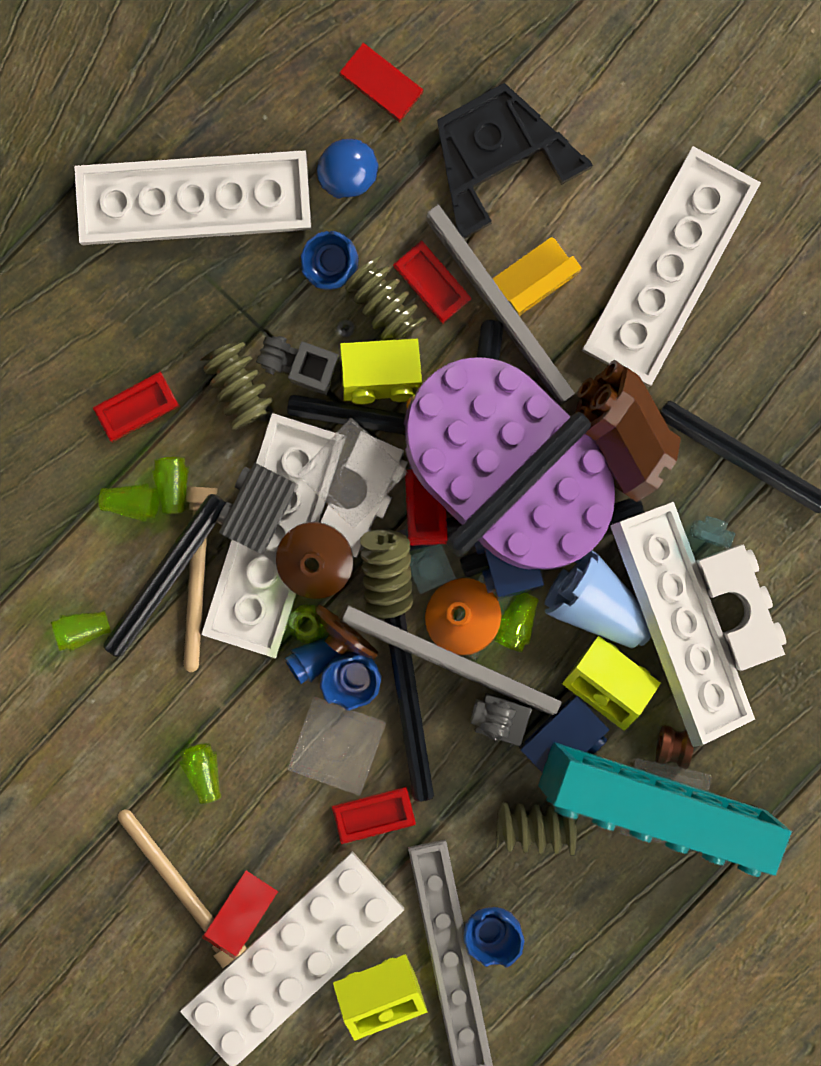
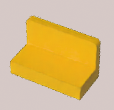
(536, 275)

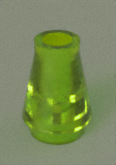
(171, 483)
(130, 501)
(293, 623)
(517, 623)
(79, 629)
(201, 769)

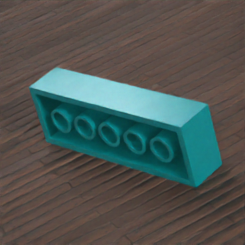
(663, 810)

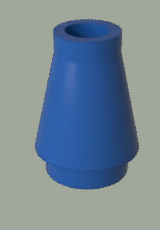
(309, 660)

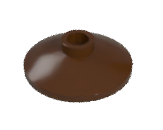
(327, 547)
(343, 636)

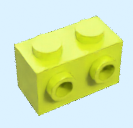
(380, 370)
(611, 683)
(379, 997)

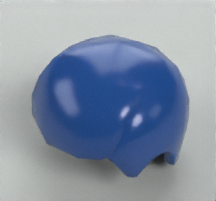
(347, 168)
(329, 260)
(350, 680)
(493, 937)

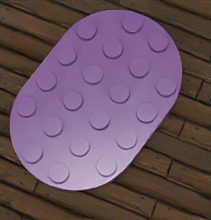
(475, 429)

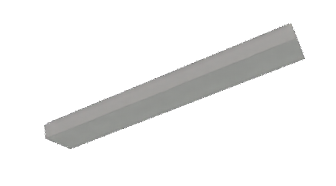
(499, 305)
(449, 660)
(449, 954)

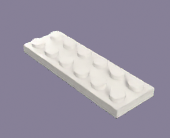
(192, 197)
(671, 265)
(250, 597)
(682, 624)
(292, 960)

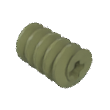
(383, 301)
(236, 384)
(386, 573)
(535, 828)

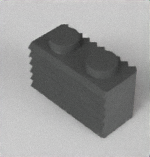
(257, 507)

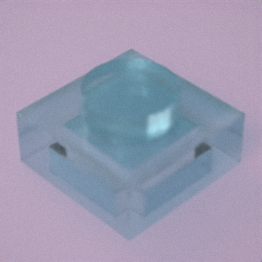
(712, 532)
(431, 568)

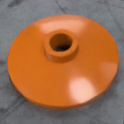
(480, 620)

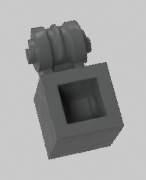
(306, 366)
(500, 718)

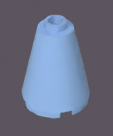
(597, 602)

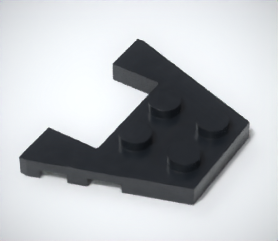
(492, 137)

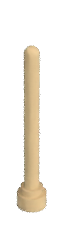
(195, 497)
(172, 878)

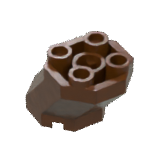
(628, 430)

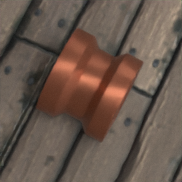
(674, 747)

